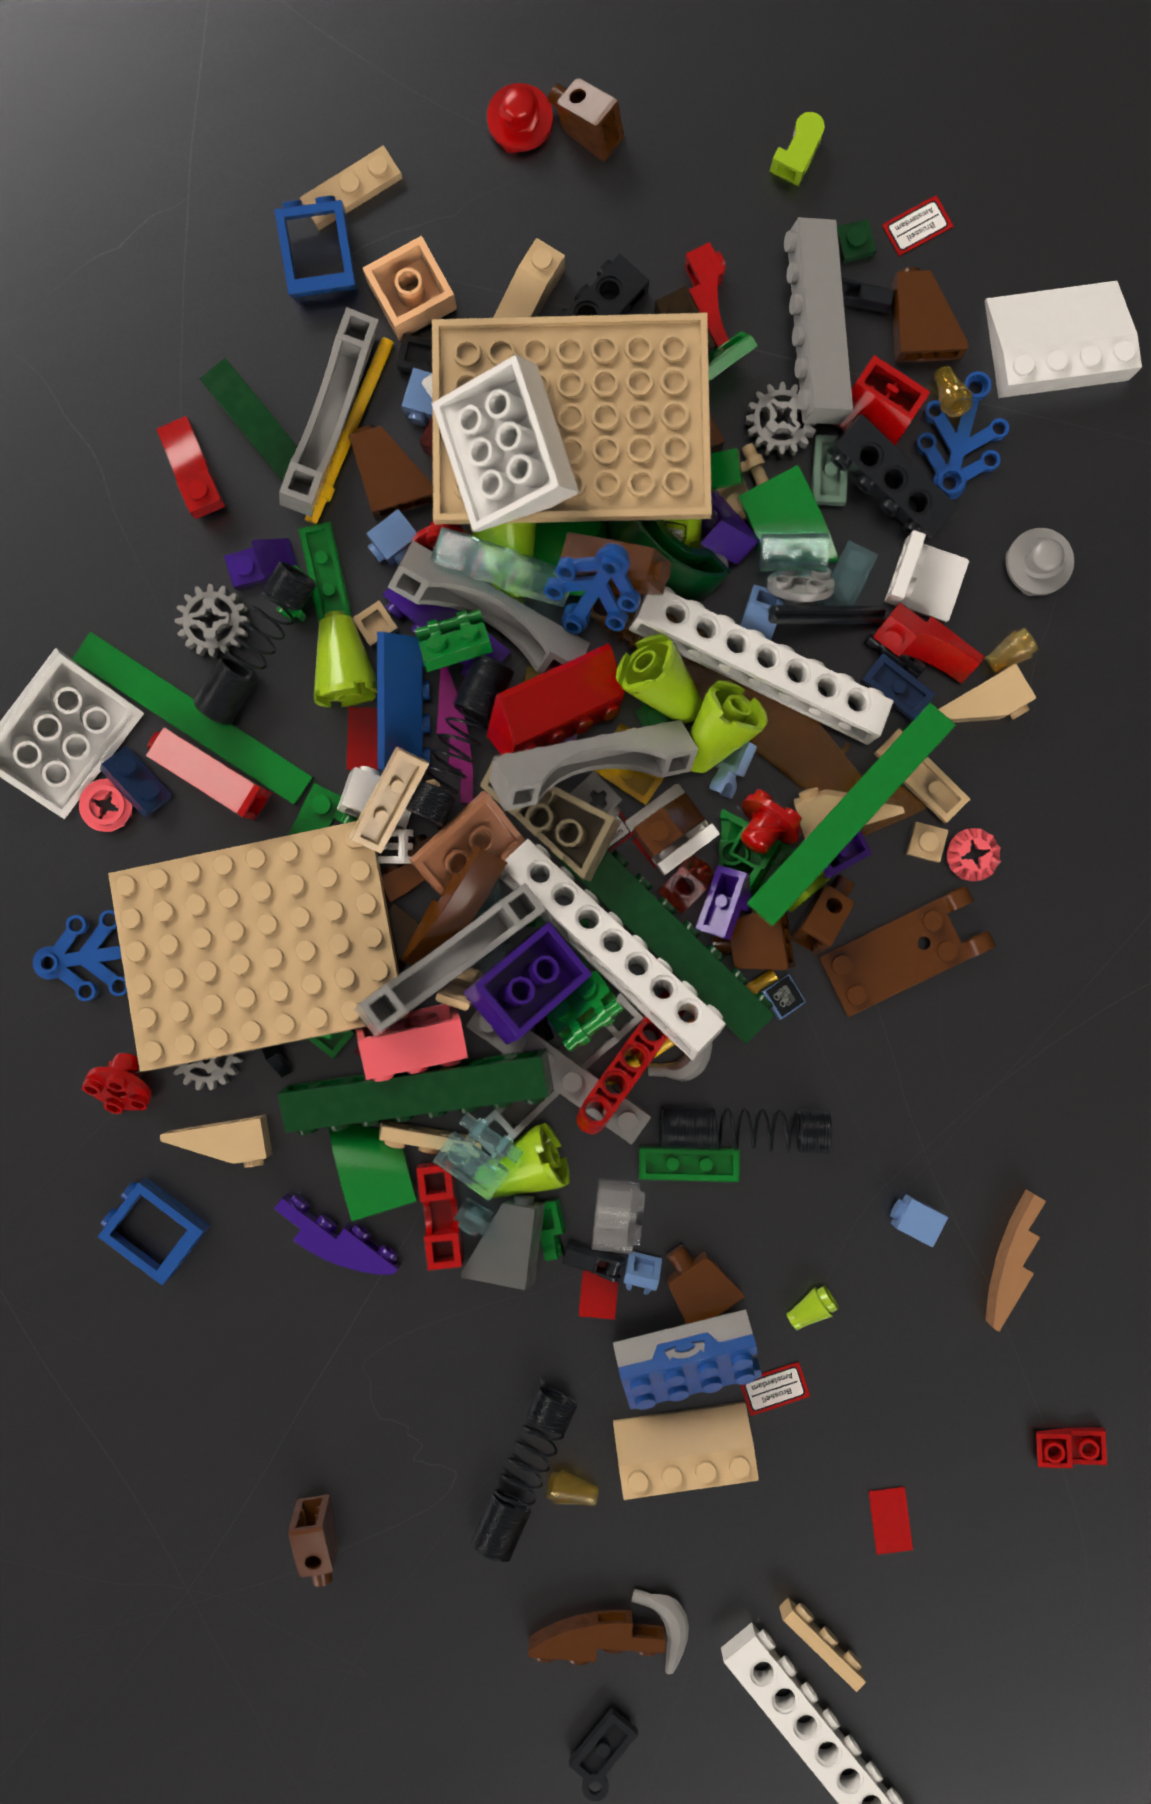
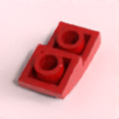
(1071, 1446)

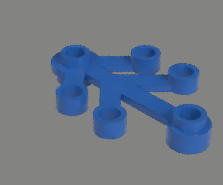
(960, 442)
(609, 562)
(89, 957)

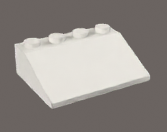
(1062, 339)
(505, 445)
(62, 733)

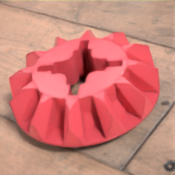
(92, 812)
(961, 844)

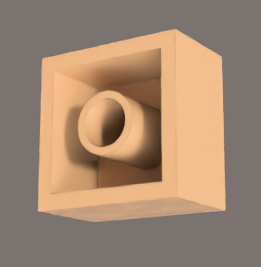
(410, 287)

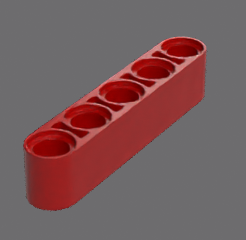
(622, 1074)

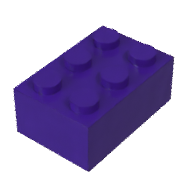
(527, 983)

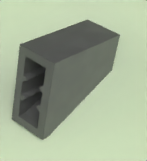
(510, 1246)

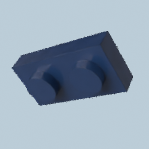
(897, 684)
(135, 781)

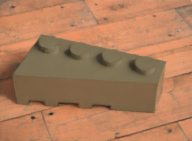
(567, 826)

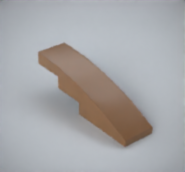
(1009, 1274)

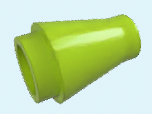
(814, 1307)

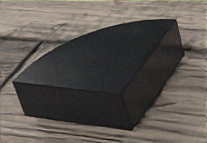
(277, 1061)

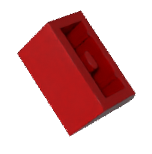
(886, 399)

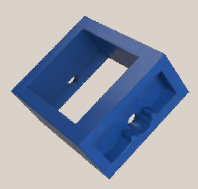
(324, 283)
(194, 1224)

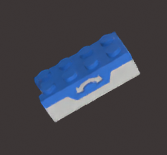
(687, 1360)

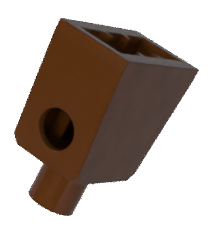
(589, 116)
(817, 924)
(758, 944)
(700, 1286)
(314, 1538)

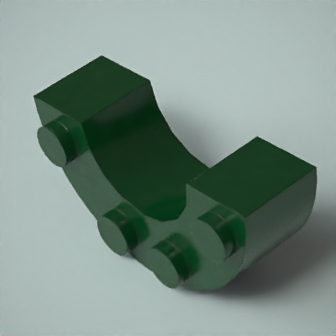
(692, 570)

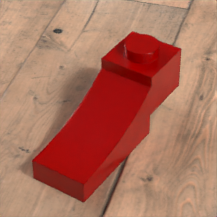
(706, 273)
(190, 468)
(929, 641)

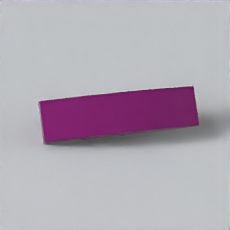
(447, 695)

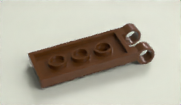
(889, 956)

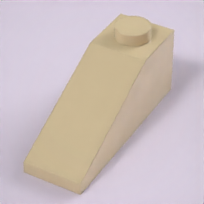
(532, 282)
(992, 700)
(816, 805)
(230, 1141)

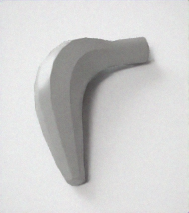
(682, 1069)
(674, 1620)

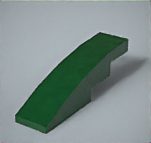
(250, 416)

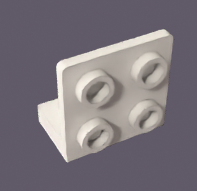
(926, 578)
(683, 847)

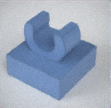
(642, 1271)

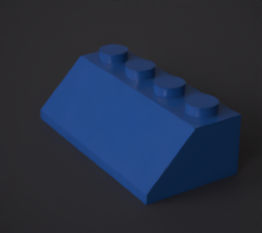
(401, 697)

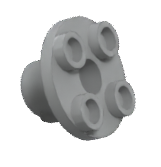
(1039, 561)
(801, 586)

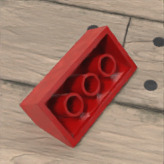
(557, 703)

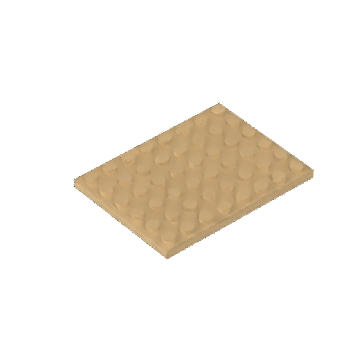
(623, 399)
(252, 945)

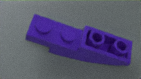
(347, 1249)

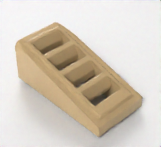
(453, 994)

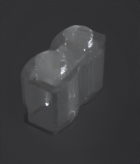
(616, 1216)

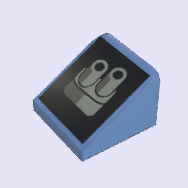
(784, 996)

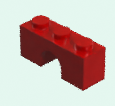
(440, 1206)

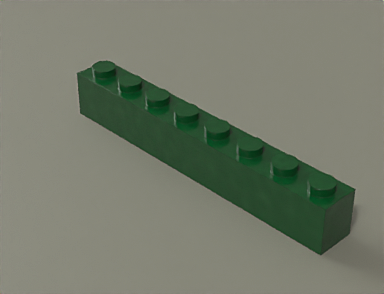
(678, 945)
(439, 1089)

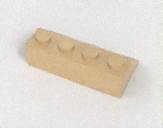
(685, 1450)

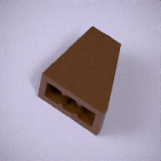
(923, 320)
(388, 473)
(647, 567)
(667, 825)

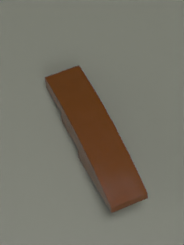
(457, 904)

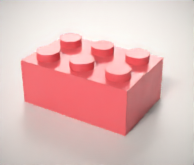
(413, 1044)

